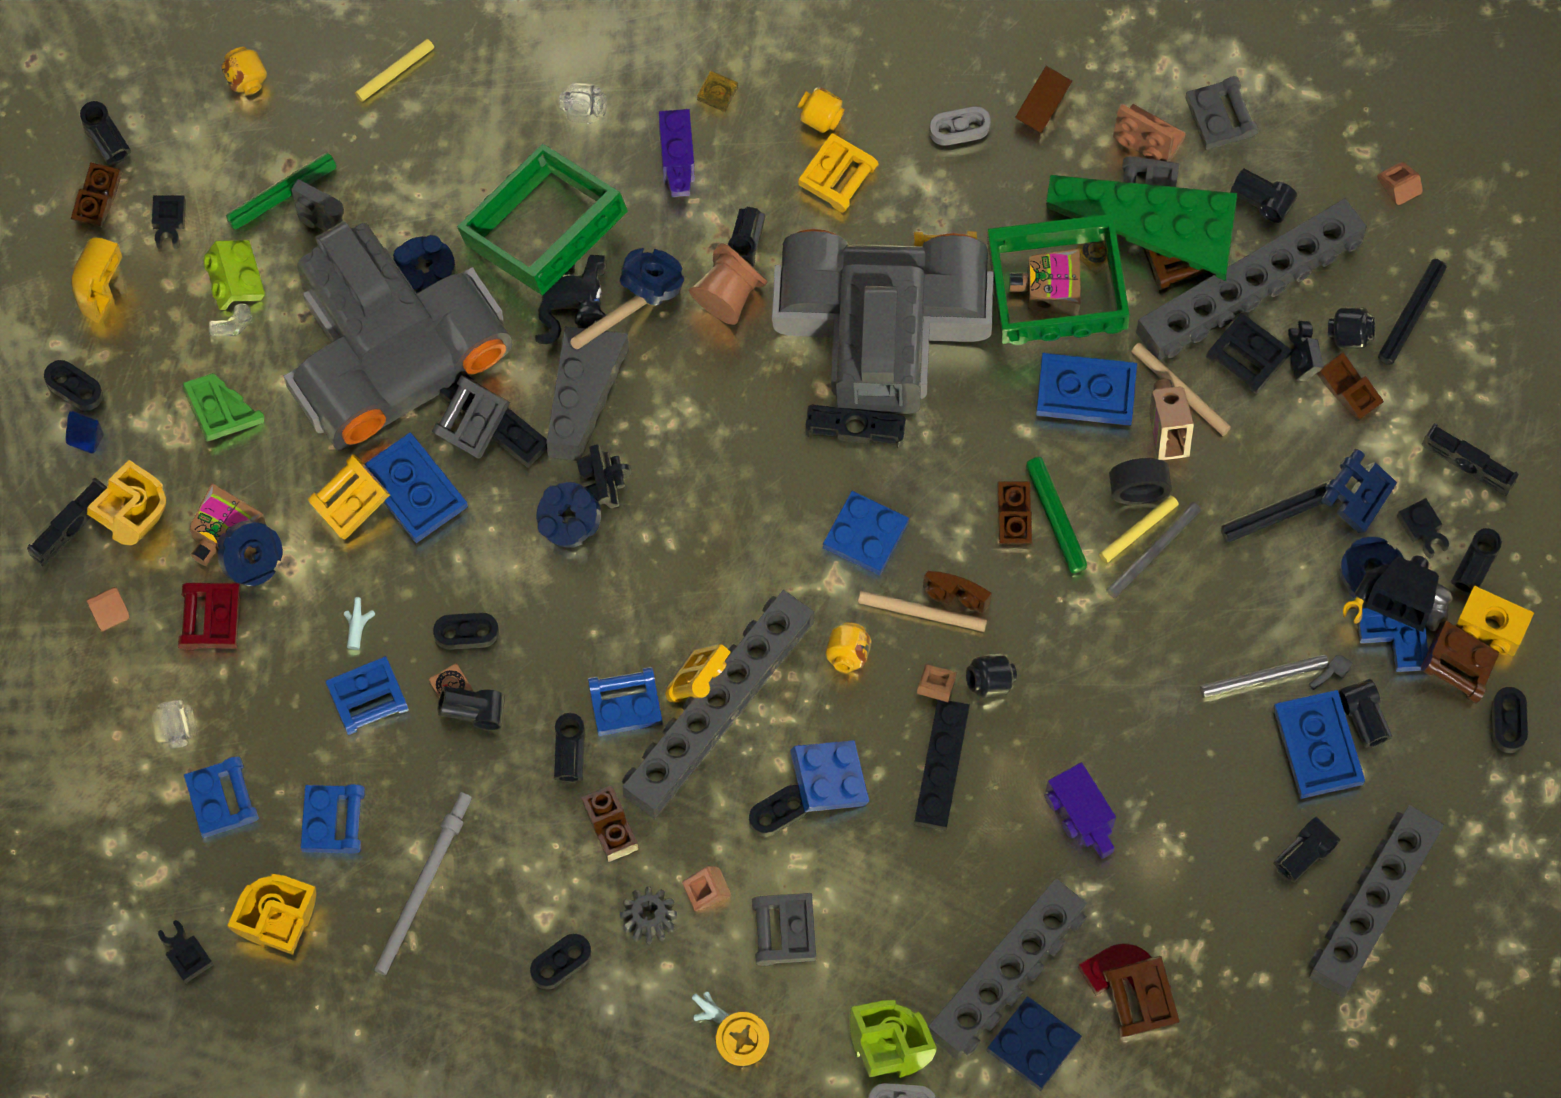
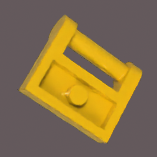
(829, 167)
(354, 503)
(697, 670)

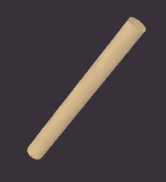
(607, 322)
(1193, 400)
(922, 611)

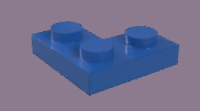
(1408, 643)

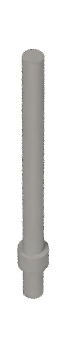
(450, 826)

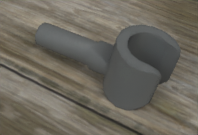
(1338, 665)

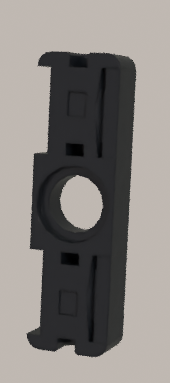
(833, 422)
(1470, 460)
(65, 525)

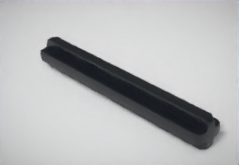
(1412, 311)
(1273, 513)

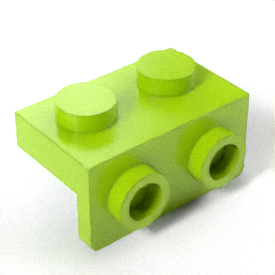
(233, 272)

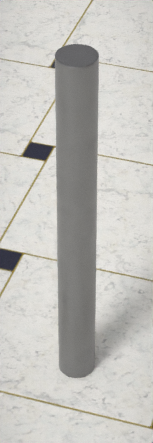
(1153, 550)
(1264, 676)

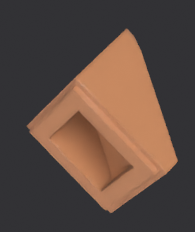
(1401, 183)
(108, 609)
(706, 888)

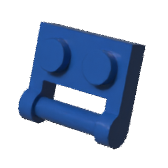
(362, 686)
(628, 711)
(210, 801)
(321, 818)

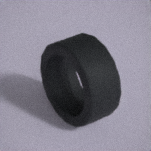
(1140, 481)

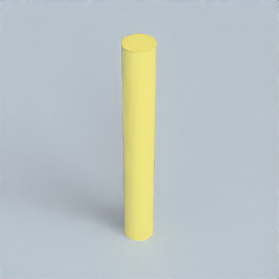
(394, 70)
(1138, 529)

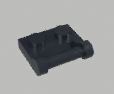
(1253, 344)

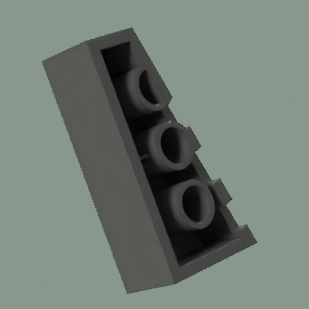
(582, 390)

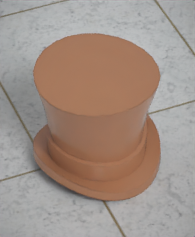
(726, 285)

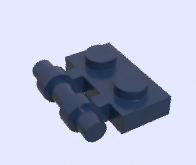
(1367, 494)

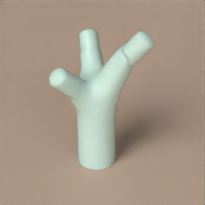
(356, 624)
(712, 1011)

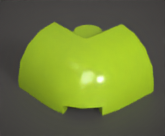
(890, 1038)

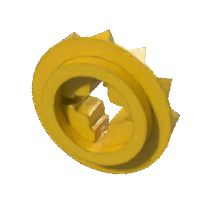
(747, 1053)

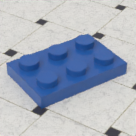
(1086, 389)
(417, 487)
(1319, 744)

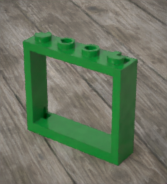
(1053, 235)
(571, 245)

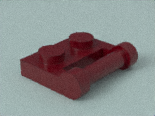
(220, 615)

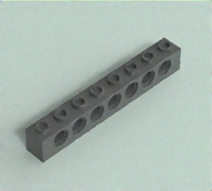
(1337, 220)
(655, 795)

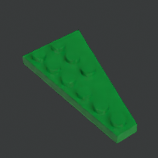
(1163, 219)

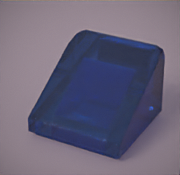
(83, 432)

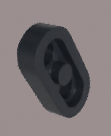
(75, 386)
(466, 630)
(1509, 721)
(777, 810)
(560, 962)

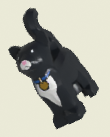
(575, 292)

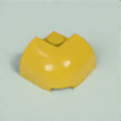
(92, 277)
(129, 504)
(274, 912)

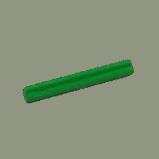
(280, 191)
(1056, 515)

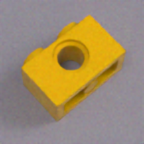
(1510, 616)

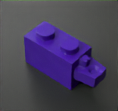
(677, 151)
(1082, 809)

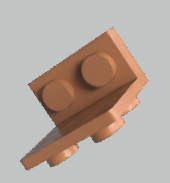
(1147, 133)

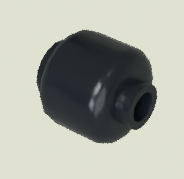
(1352, 327)
(991, 675)

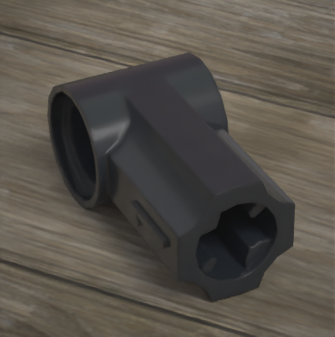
(104, 133)
(1270, 198)
(747, 233)
(1477, 562)
(1363, 705)
(480, 707)
(569, 750)
(1312, 843)

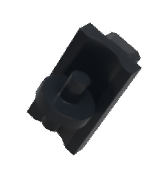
(608, 475)

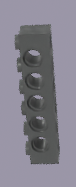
(1421, 833)
(1056, 902)

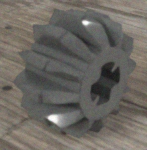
(648, 902)

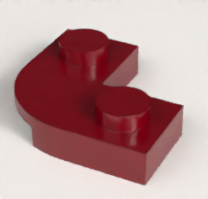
(1111, 957)

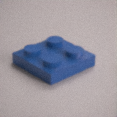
(865, 533)
(829, 776)

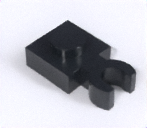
(168, 215)
(1306, 355)
(1423, 523)
(187, 955)

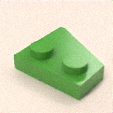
(219, 408)

